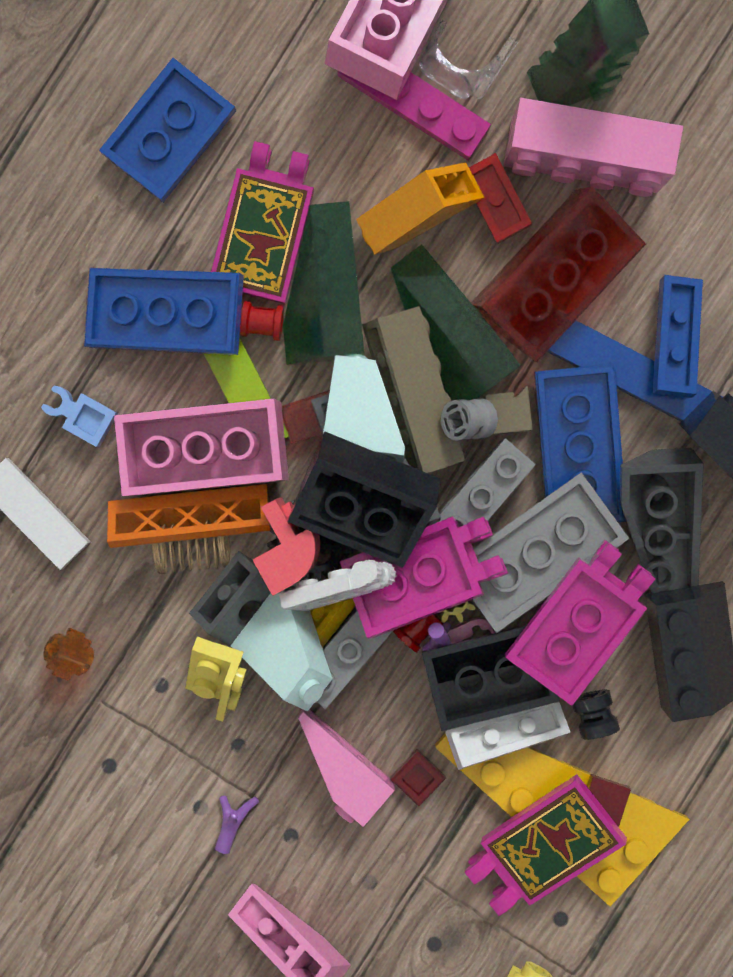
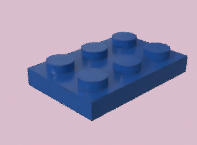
(168, 130)

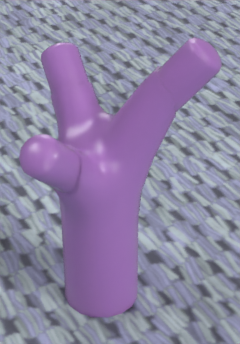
(438, 635)
(231, 823)

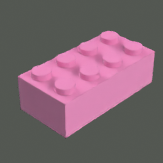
(382, 40)
(592, 147)
(201, 447)

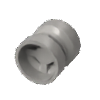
(469, 419)

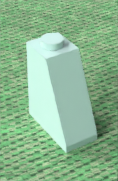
(361, 408)
(285, 652)

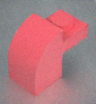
(293, 557)

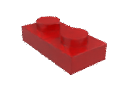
(501, 204)

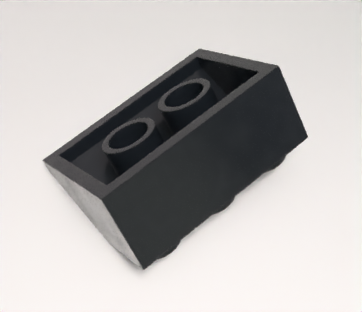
(712, 428)
(365, 500)
(692, 650)
(477, 682)

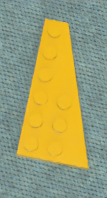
(529, 774)

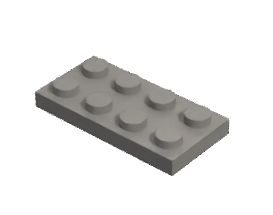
(542, 548)

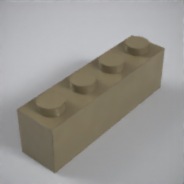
(413, 387)

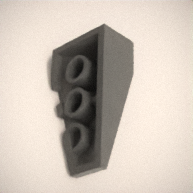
(664, 514)

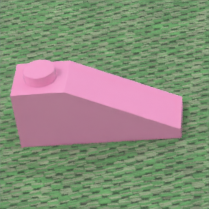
(350, 777)
(285, 937)

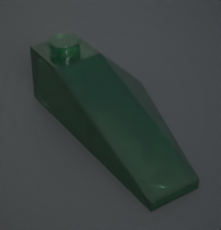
(324, 294)
(463, 341)

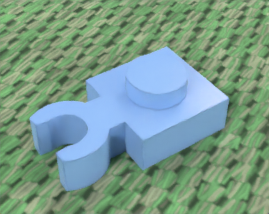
(85, 417)

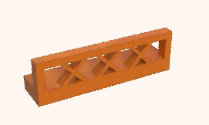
(236, 511)

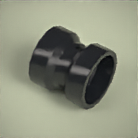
(596, 714)

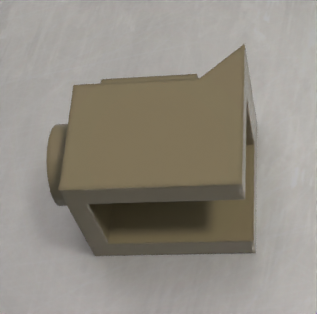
(512, 411)

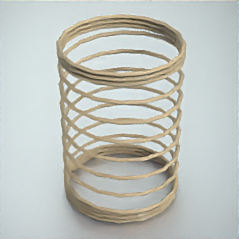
(223, 546)

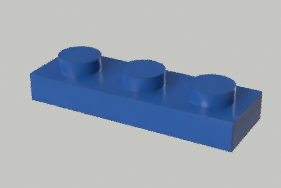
(677, 336)

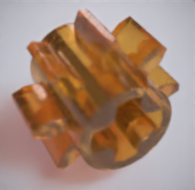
(68, 654)

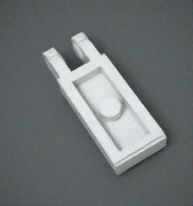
(340, 586)

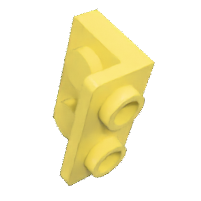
(216, 674)

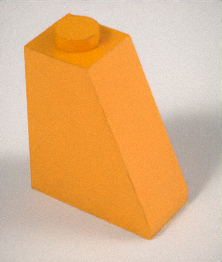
(419, 206)

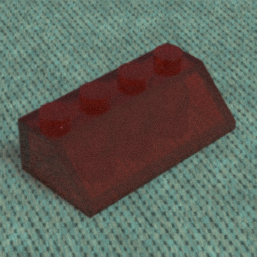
(558, 273)

